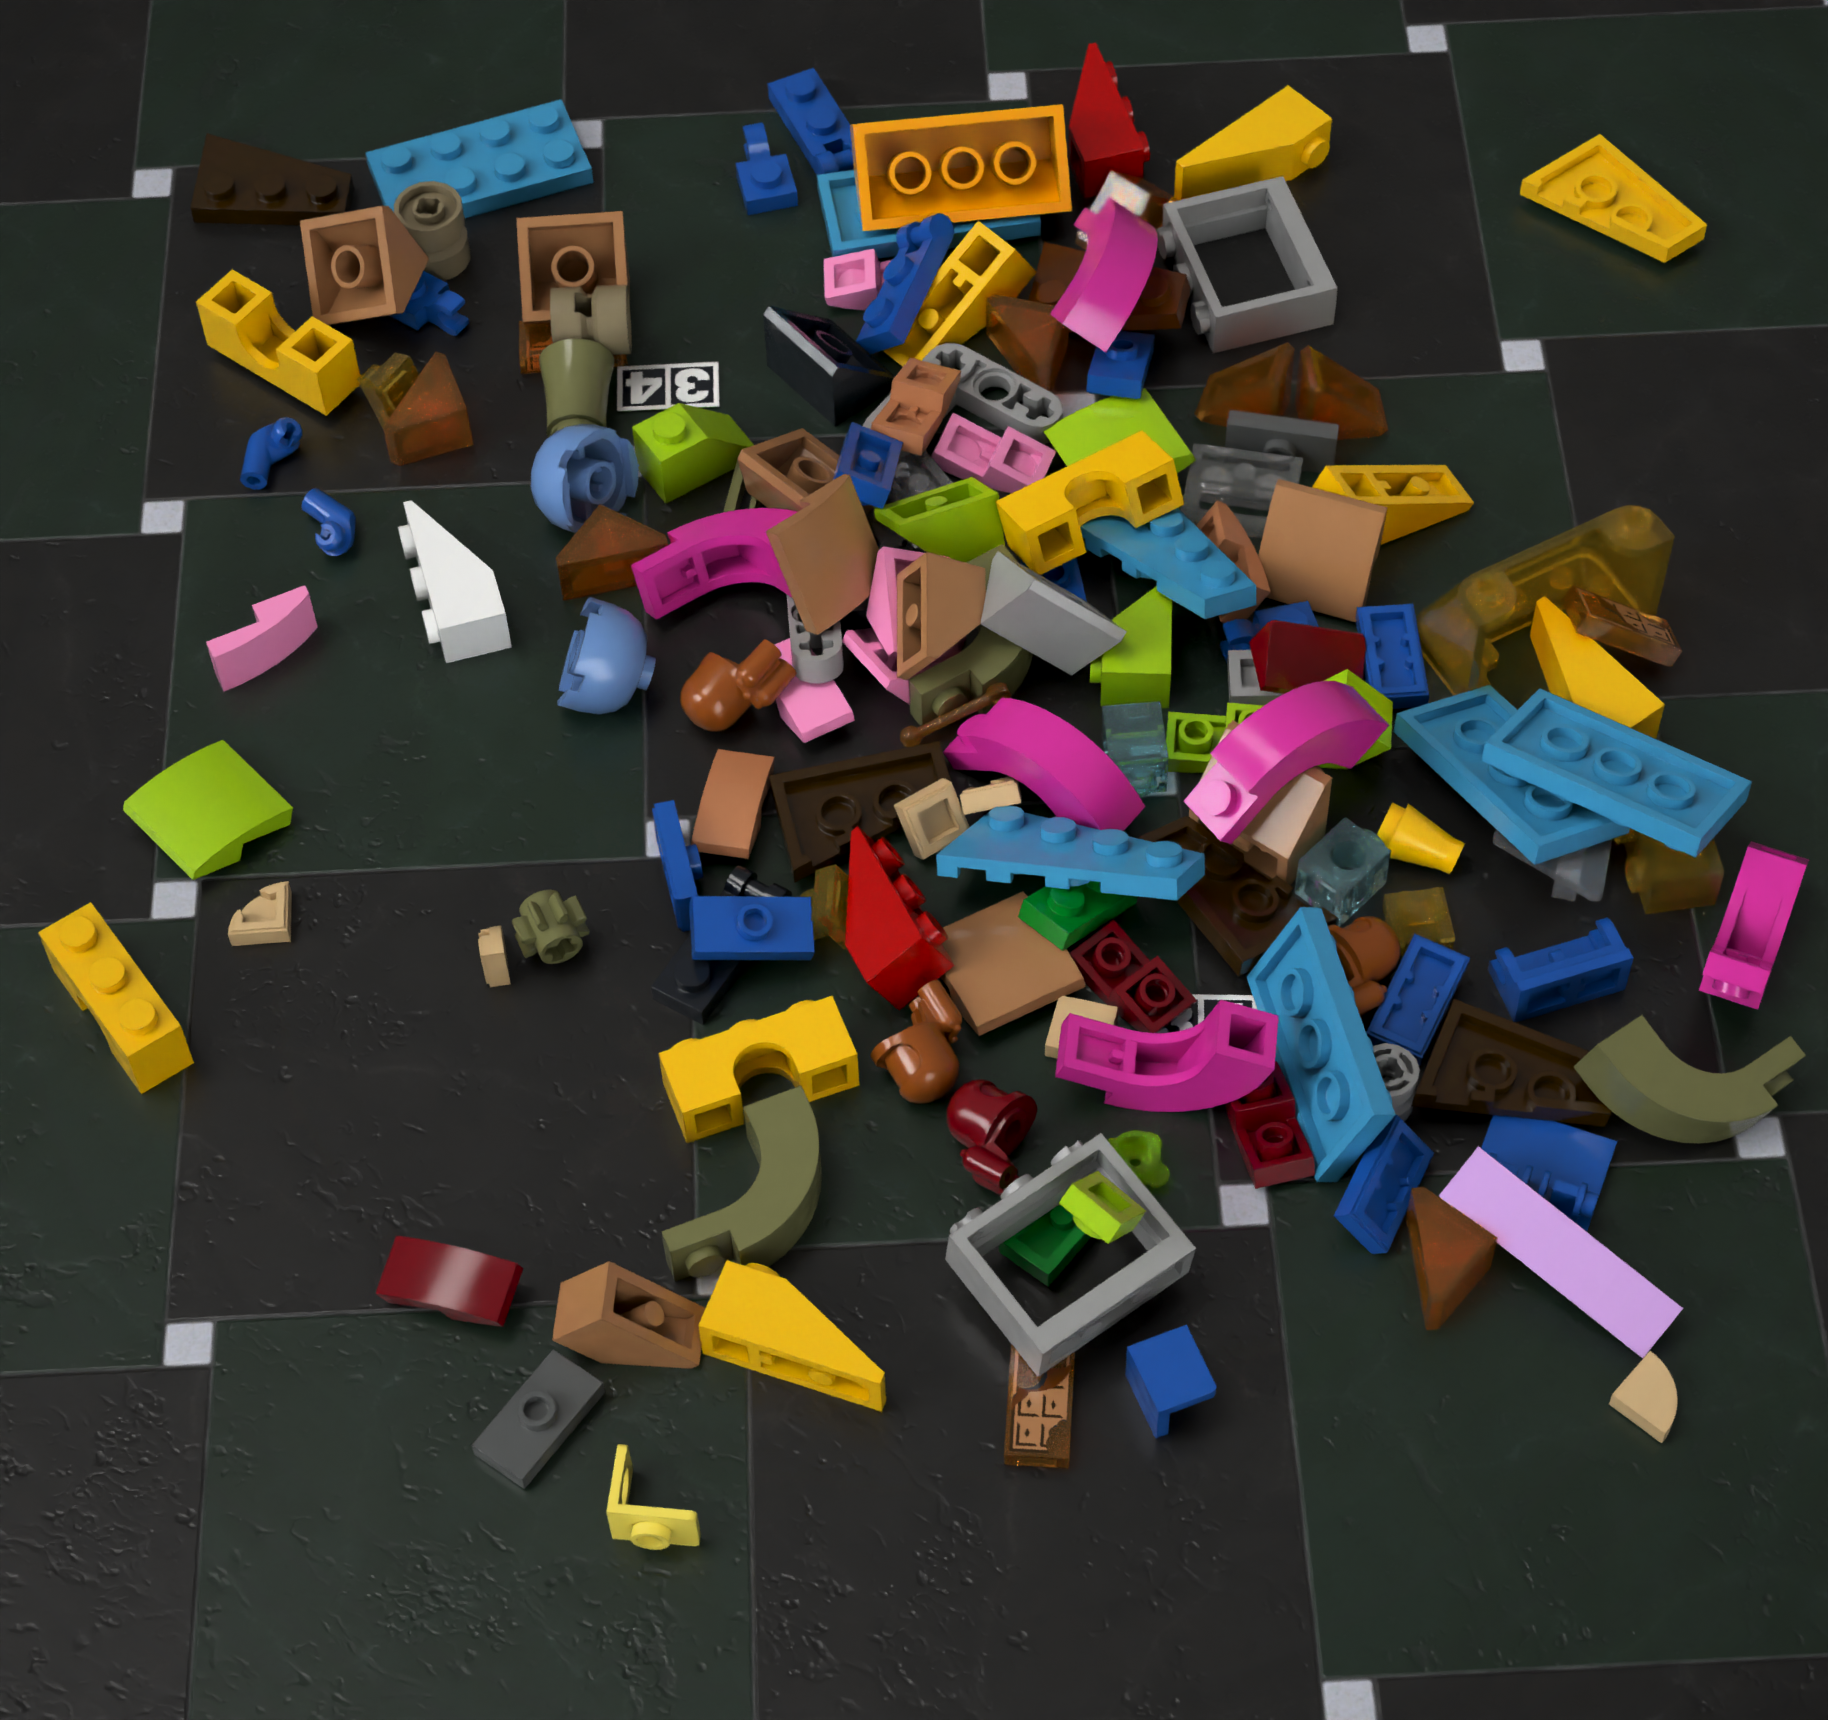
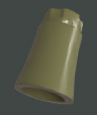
(576, 383)

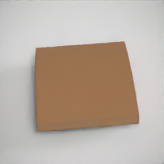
(1320, 548)
(826, 554)
(1004, 967)

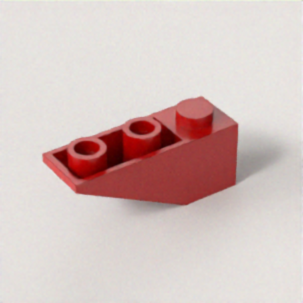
(1103, 128)
(885, 927)

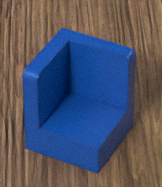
(1167, 1376)

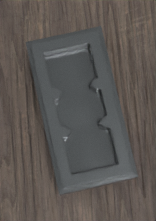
(1284, 436)
(538, 1418)

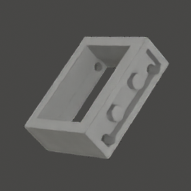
(1241, 211)
(1028, 1199)

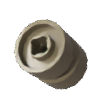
(436, 222)
(594, 316)

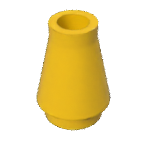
(1418, 839)

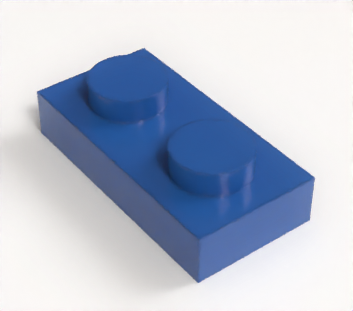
(870, 462)

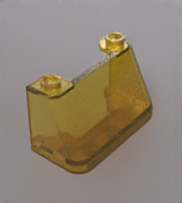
(1611, 555)

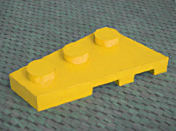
(1615, 198)

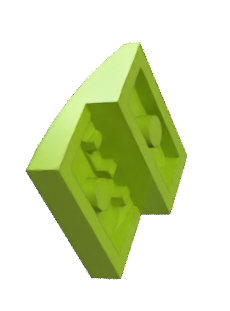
(1113, 421)
(207, 809)

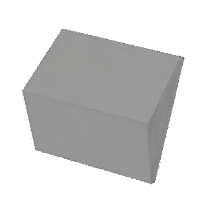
(1045, 617)

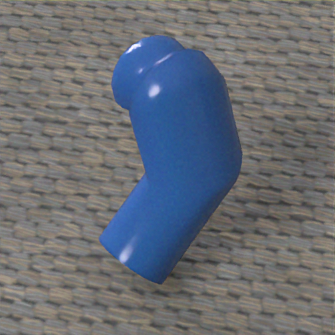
(268, 447)
(337, 522)

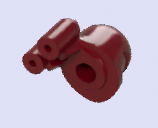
(991, 1129)

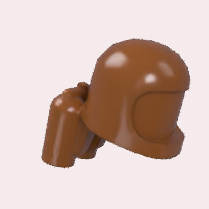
(724, 690)
(1368, 956)
(922, 1054)

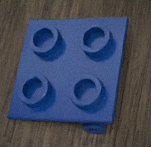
(1554, 1160)

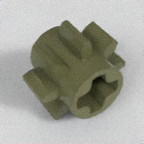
(550, 926)

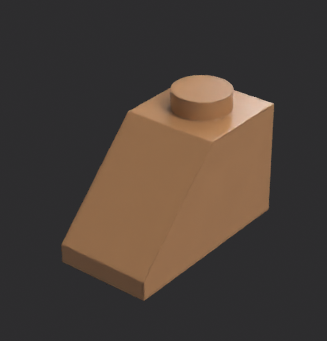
(936, 608)
(627, 1320)

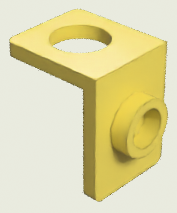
(645, 1525)

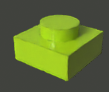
(1101, 1208)

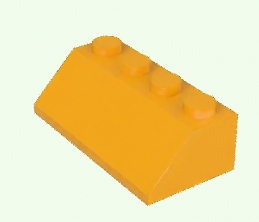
(961, 166)

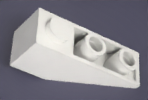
(460, 588)

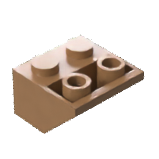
(1285, 825)

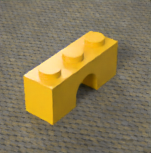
(308, 363)
(1121, 480)
(119, 996)
(801, 1044)

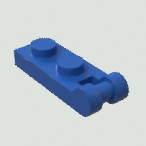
(813, 121)
(906, 282)

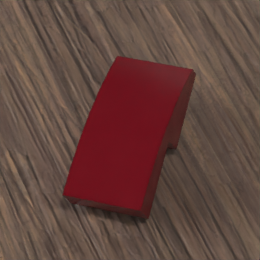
(1124, 977)
(1270, 1133)
(449, 1279)

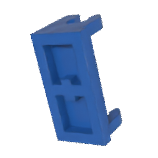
(1562, 973)

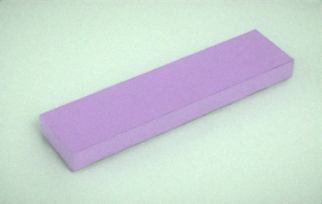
(1561, 1252)

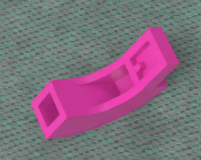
(1110, 275)
(710, 555)
(1277, 743)
(1049, 759)
(1753, 925)
(1173, 1070)

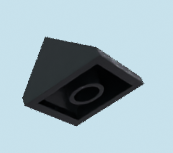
(823, 363)

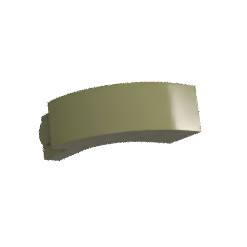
(971, 671)
(1675, 1101)
(776, 1206)

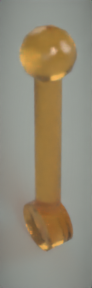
(913, 735)

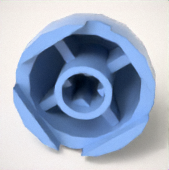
(581, 470)
(605, 660)

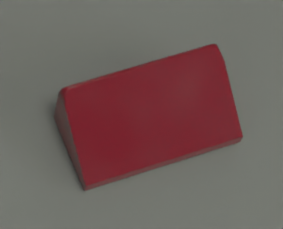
(1301, 654)

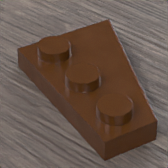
(1159, 305)

